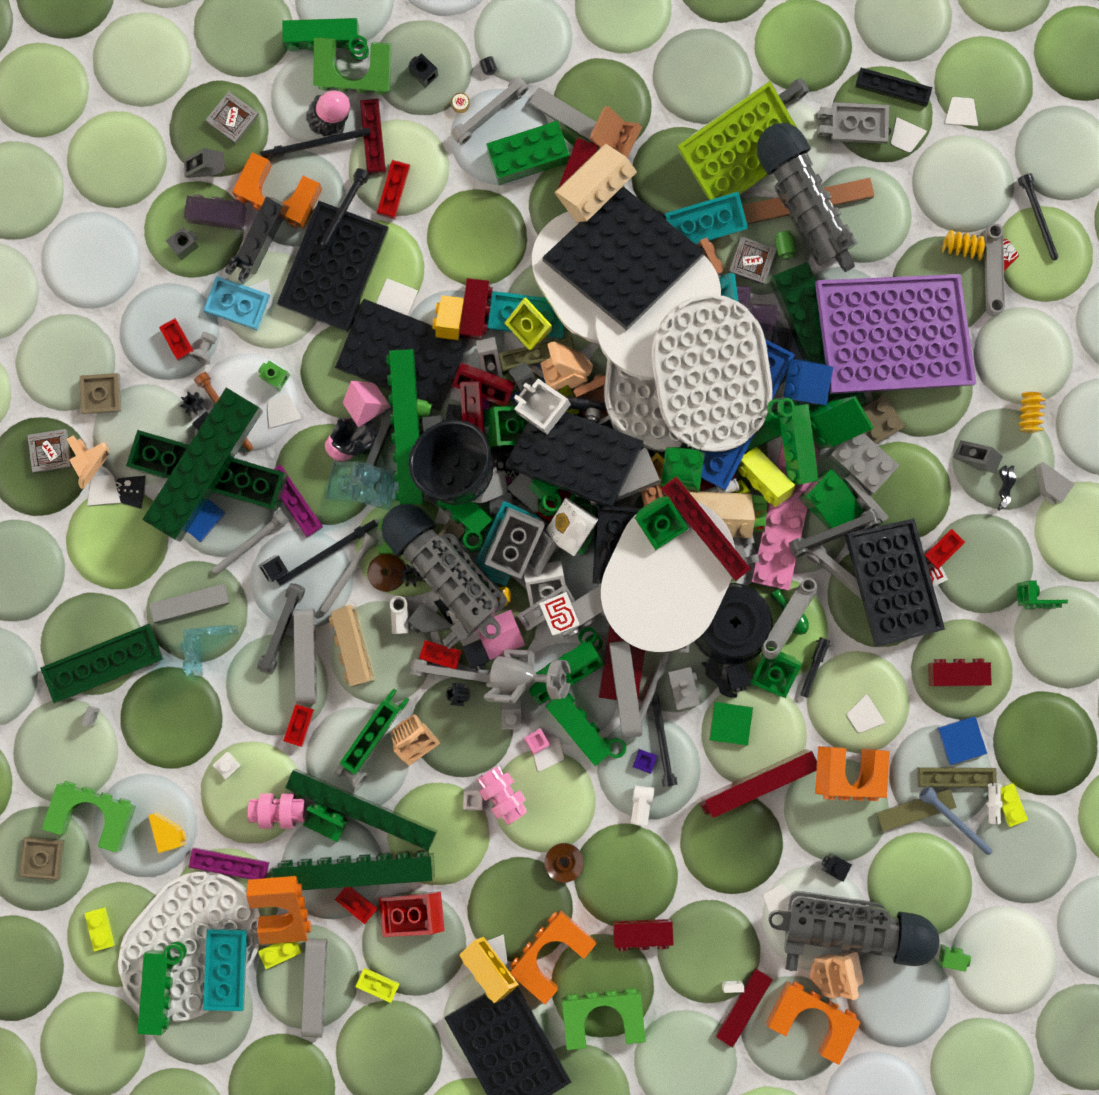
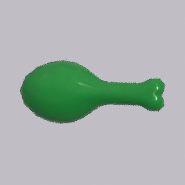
(803, 624)

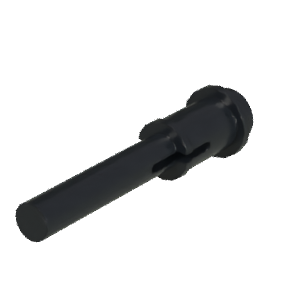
(584, 404)
(818, 656)

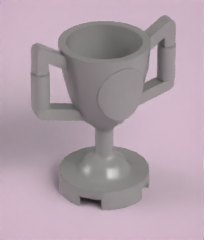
(517, 677)

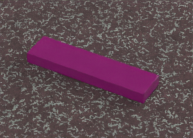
(299, 508)
(228, 864)

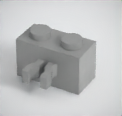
(683, 688)

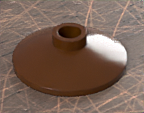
(392, 580)
(567, 872)

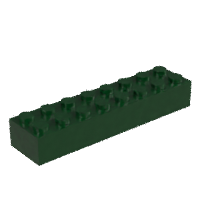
(798, 300)
(202, 465)
(240, 482)
(360, 870)

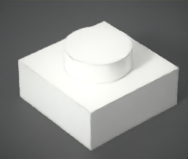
(226, 765)

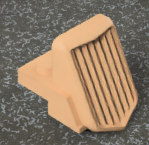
(565, 367)
(87, 461)
(412, 739)
(837, 975)

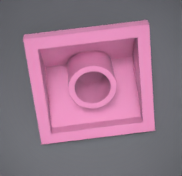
(364, 401)
(508, 639)

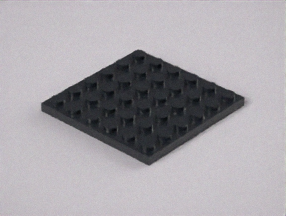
(623, 257)

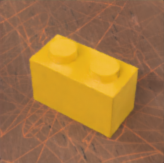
(449, 317)

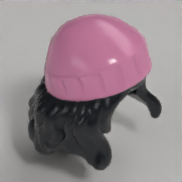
(328, 113)
(350, 439)

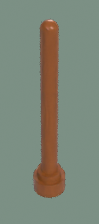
(203, 381)

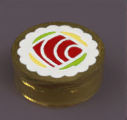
(460, 102)

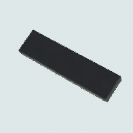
(893, 87)

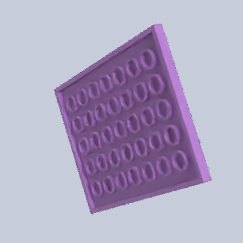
(895, 333)

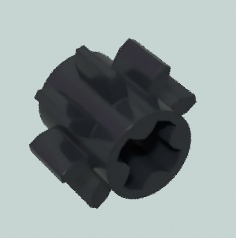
(187, 400)
(405, 577)
(458, 694)

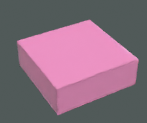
(537, 741)

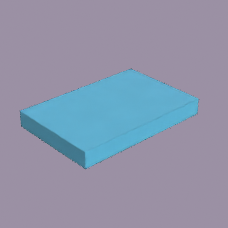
(236, 303)

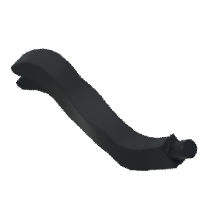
(1009, 479)
(711, 672)

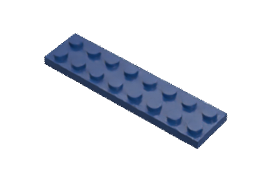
(721, 465)

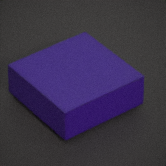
(644, 761)

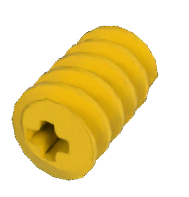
(964, 243)
(1031, 415)

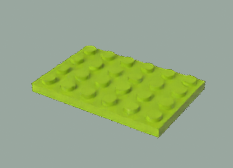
(726, 148)

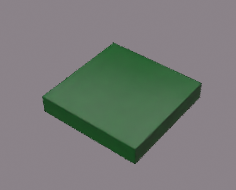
(731, 723)

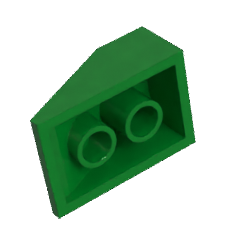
(838, 422)
(503, 426)
(831, 500)

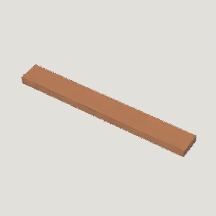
(840, 194)

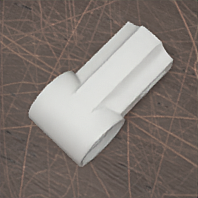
(399, 618)
(641, 800)

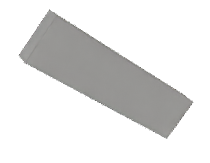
(563, 113)
(189, 603)

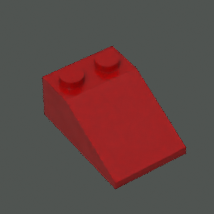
(412, 914)

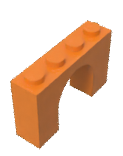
(250, 184)
(832, 780)
(285, 894)
(559, 929)
(795, 1000)

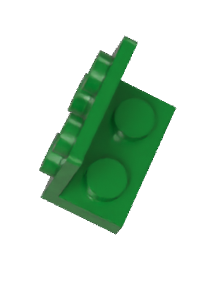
(1027, 597)
(325, 822)

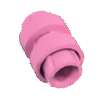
(506, 801)
(270, 810)

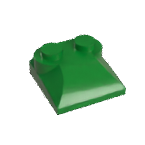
(684, 464)
(660, 522)
(776, 674)

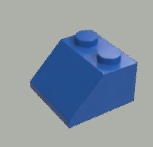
(808, 381)

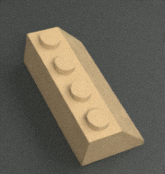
(595, 183)
(733, 508)
(352, 646)

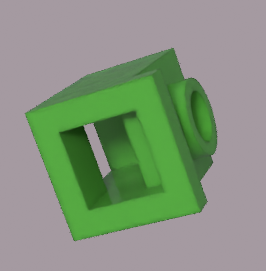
(278, 379)
(953, 958)

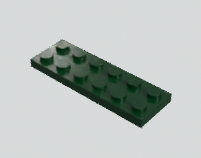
(101, 663)

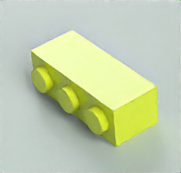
(766, 477)

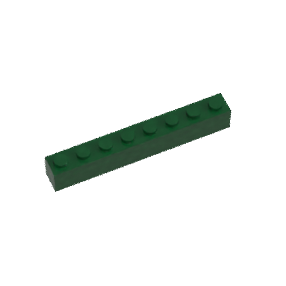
(361, 809)

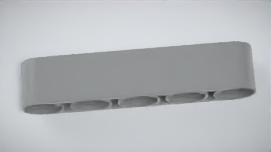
(305, 656)
(625, 689)
(314, 988)

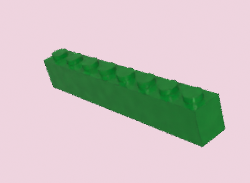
(404, 420)

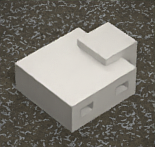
(541, 405)

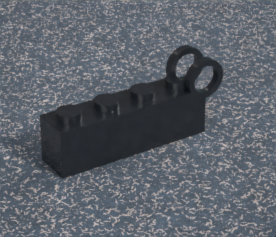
(258, 238)

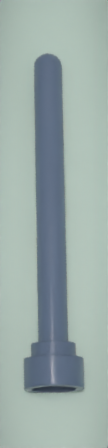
(929, 796)

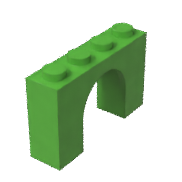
(327, 74)
(116, 813)
(578, 1007)

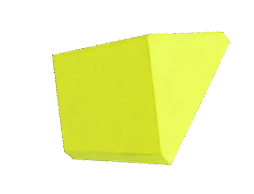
(528, 324)

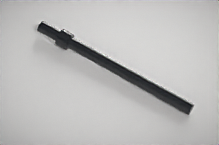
(280, 150)
(359, 532)

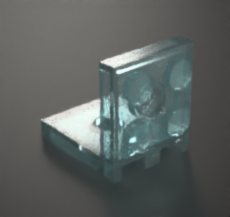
(360, 484)
(192, 648)

